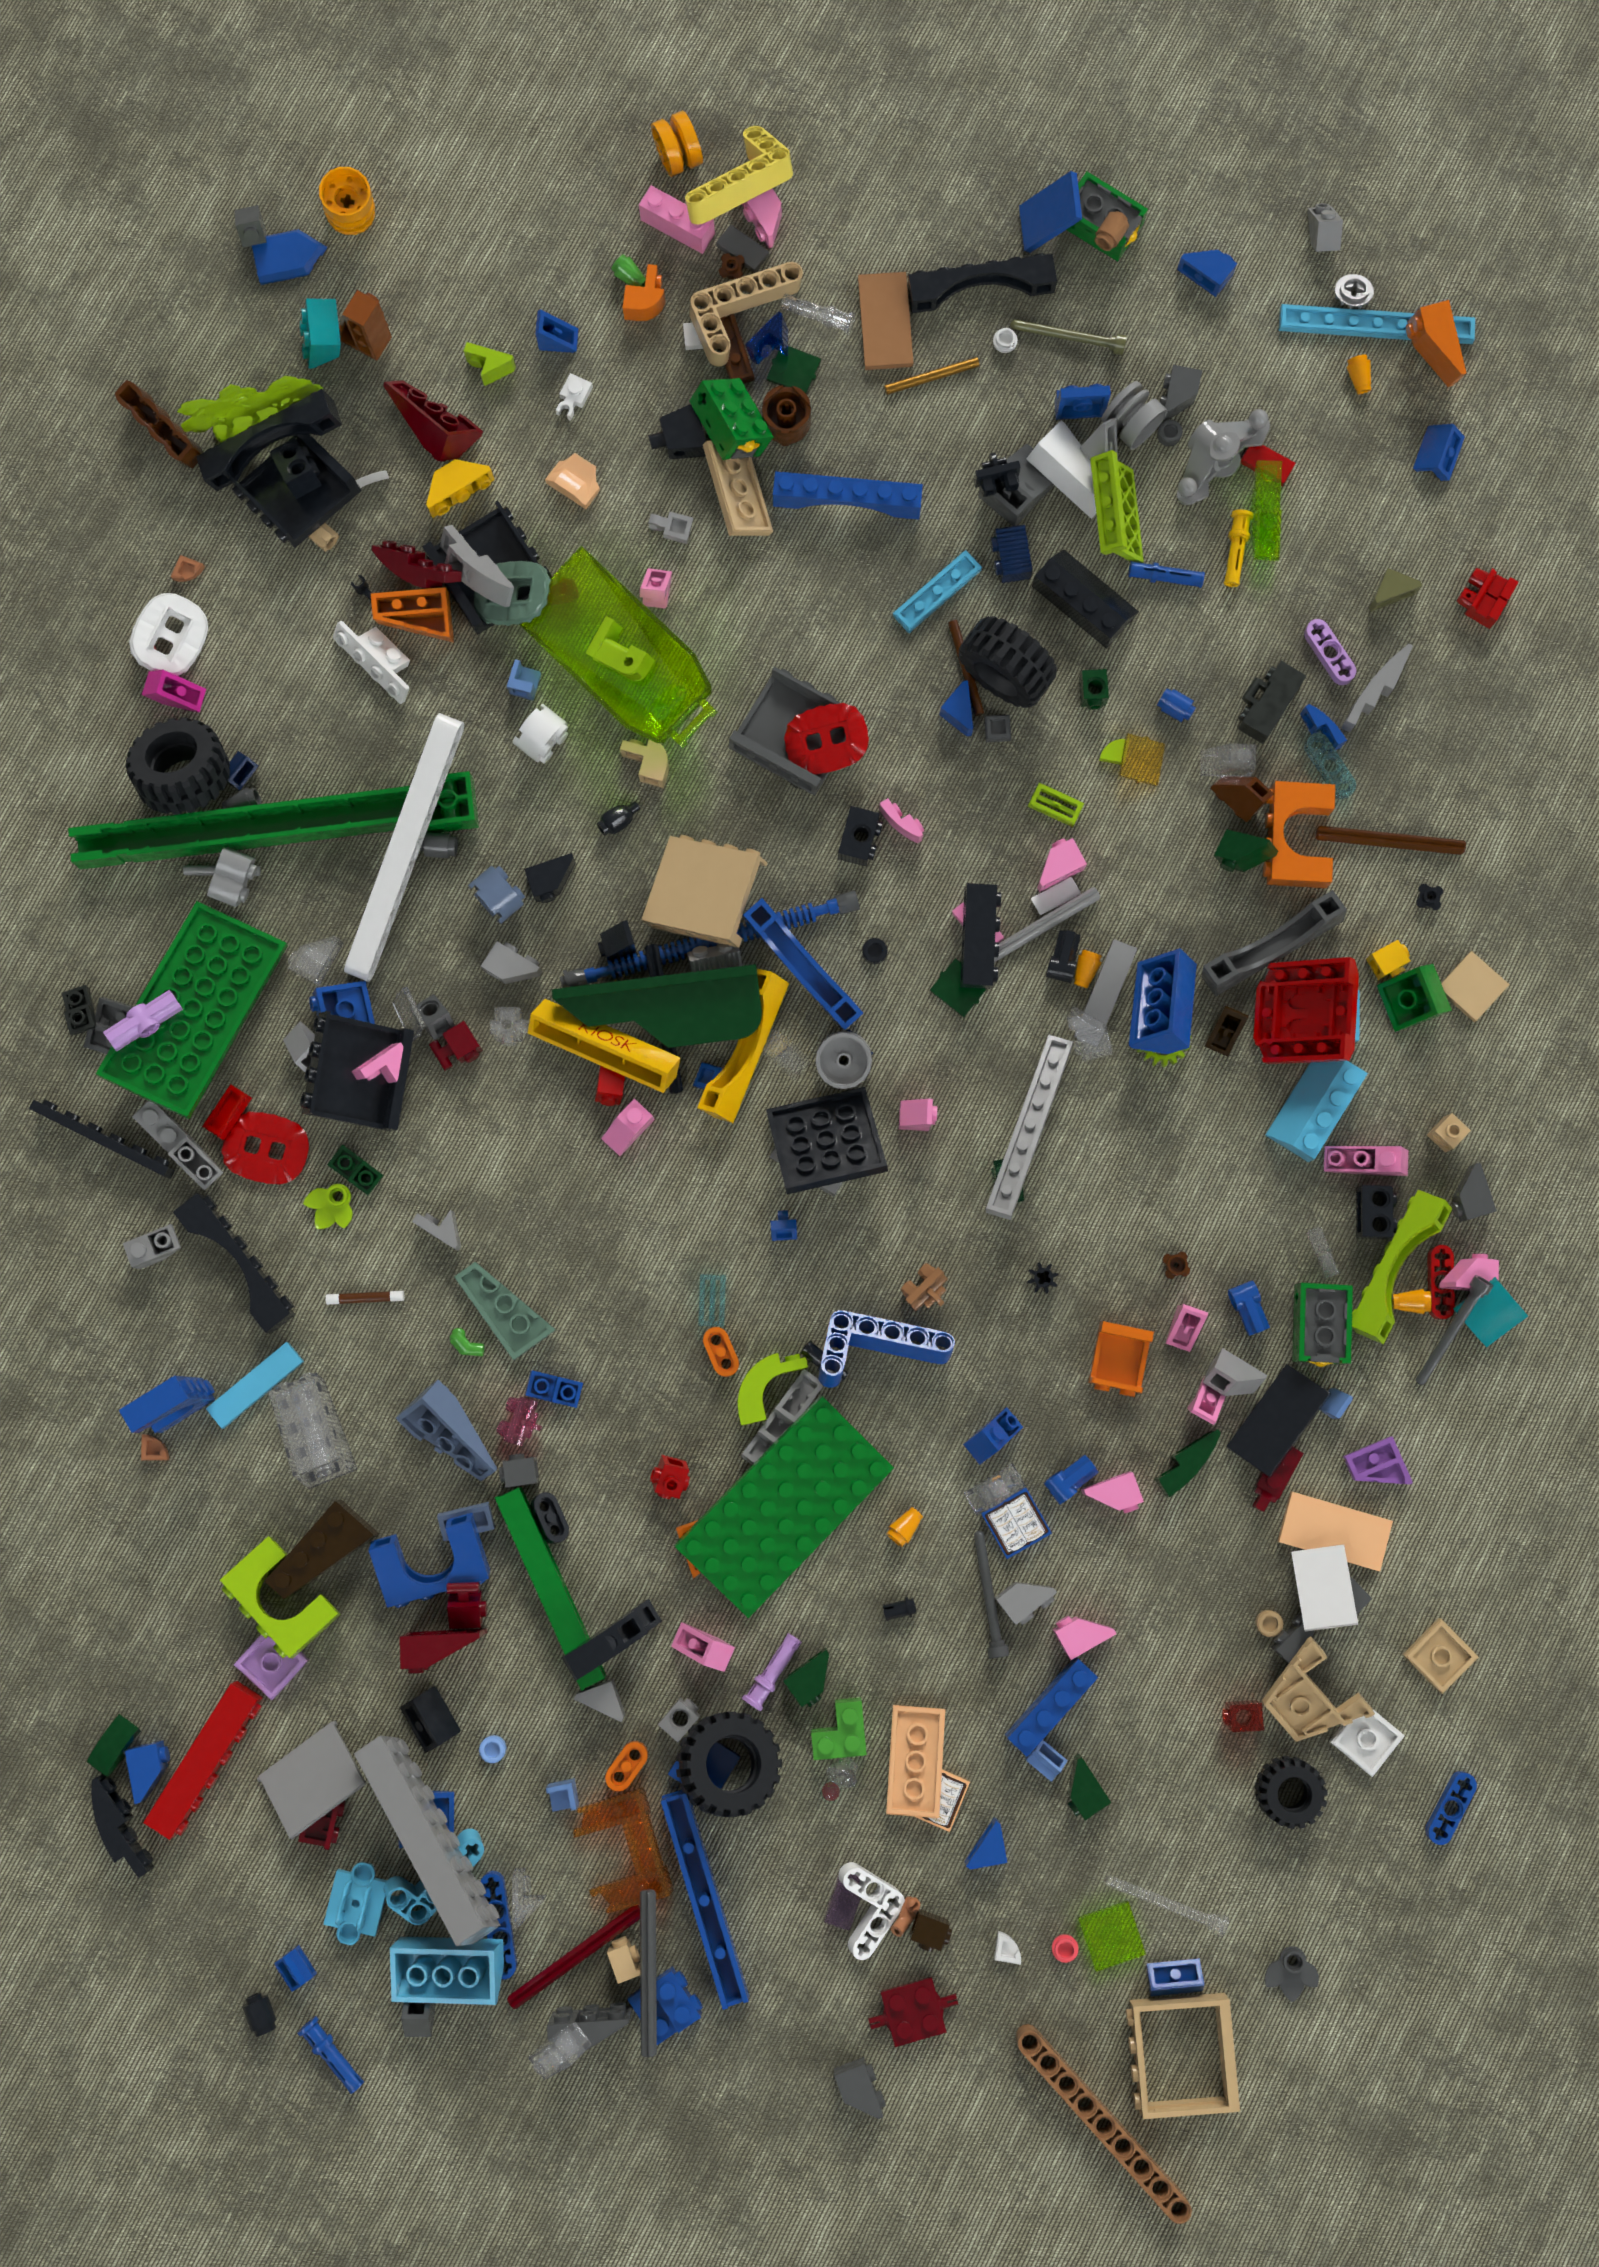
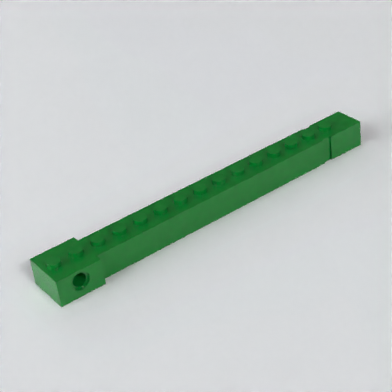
(268, 825)

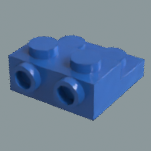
(1081, 402)
(343, 1000)
(675, 2004)

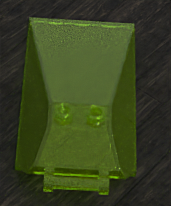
(675, 685)

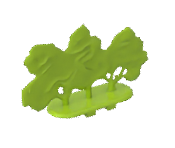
(243, 407)

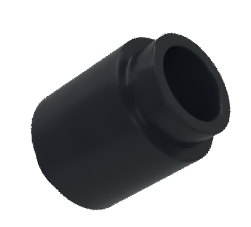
(259, 2014)

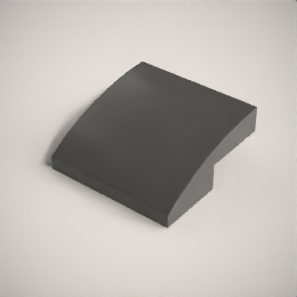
(107, 1014)

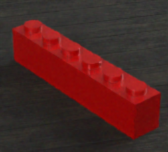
(203, 1760)

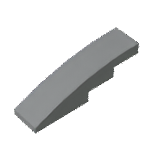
(1381, 683)
(1110, 981)
(784, 1415)

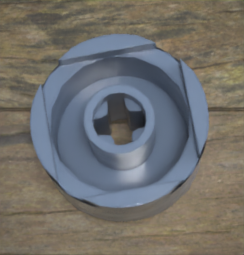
(497, 894)

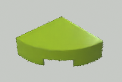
(1113, 752)

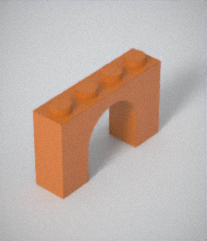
(1288, 866)

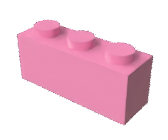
(672, 218)

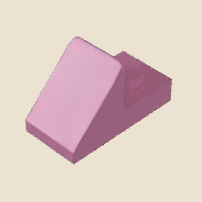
(656, 588)
(385, 1062)
(1207, 1403)

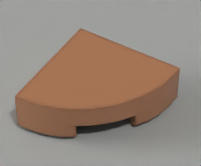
(186, 569)
(153, 1448)

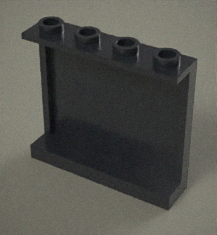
(299, 517)
(498, 539)
(332, 1088)

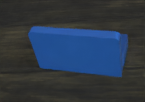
(1439, 450)

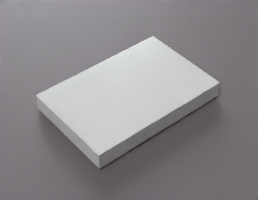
(1324, 1588)

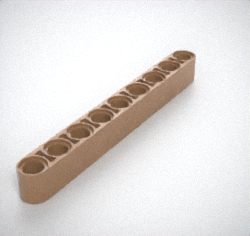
(1112, 2132)

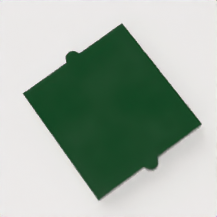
(795, 370)
(948, 990)

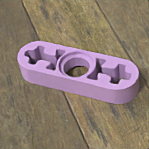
(1346, 662)

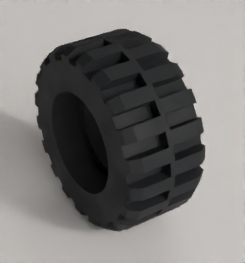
(1007, 662)
(187, 787)
(763, 1764)

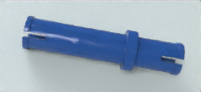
(1166, 574)

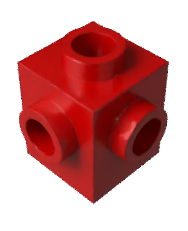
(670, 1477)

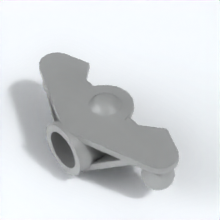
(1217, 453)

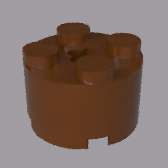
(787, 414)

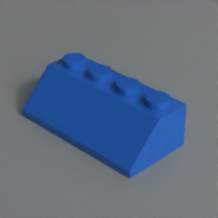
(1163, 1003)

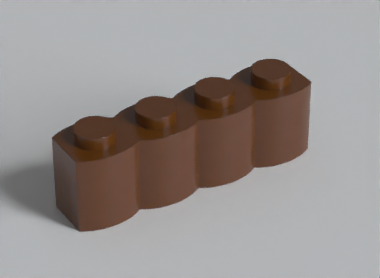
(158, 424)

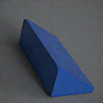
(1175, 1977)

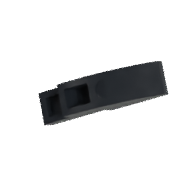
(612, 1640)
(110, 1817)

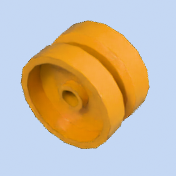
(677, 143)

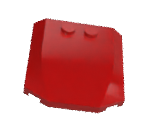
(1307, 1011)

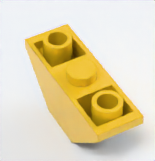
(455, 484)

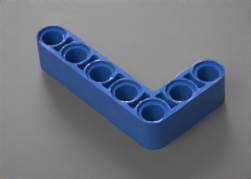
(877, 1341)

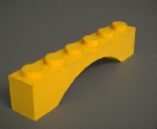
(726, 1091)

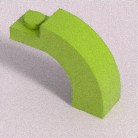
(752, 1388)

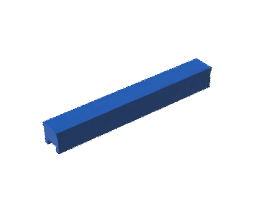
(705, 1899)

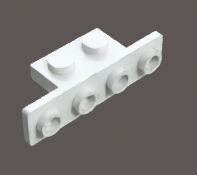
(377, 657)

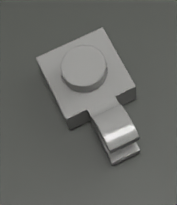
(675, 527)

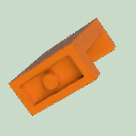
(1120, 1358)

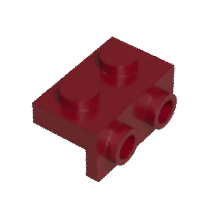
(323, 1830)

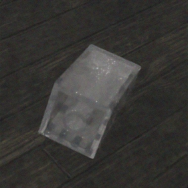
(311, 1431)

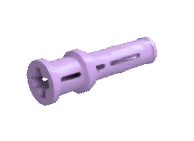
(766, 1681)

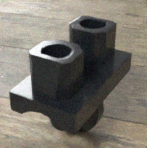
(997, 471)

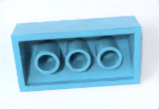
(1315, 1107)
(446, 1973)

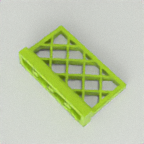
(1116, 507)

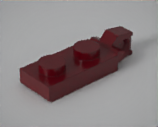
(1271, 1488)

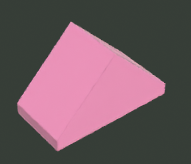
(1186, 1327)

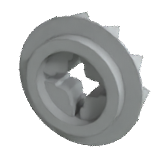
(1363, 288)

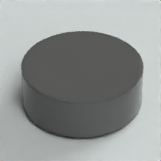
(1169, 433)

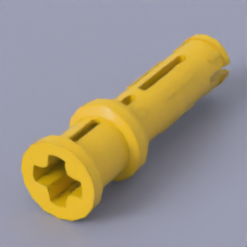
(1238, 536)

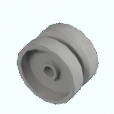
(836, 1072)

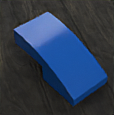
(1319, 721)

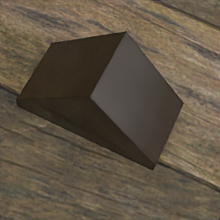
(1226, 1030)

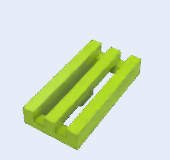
(1052, 813)

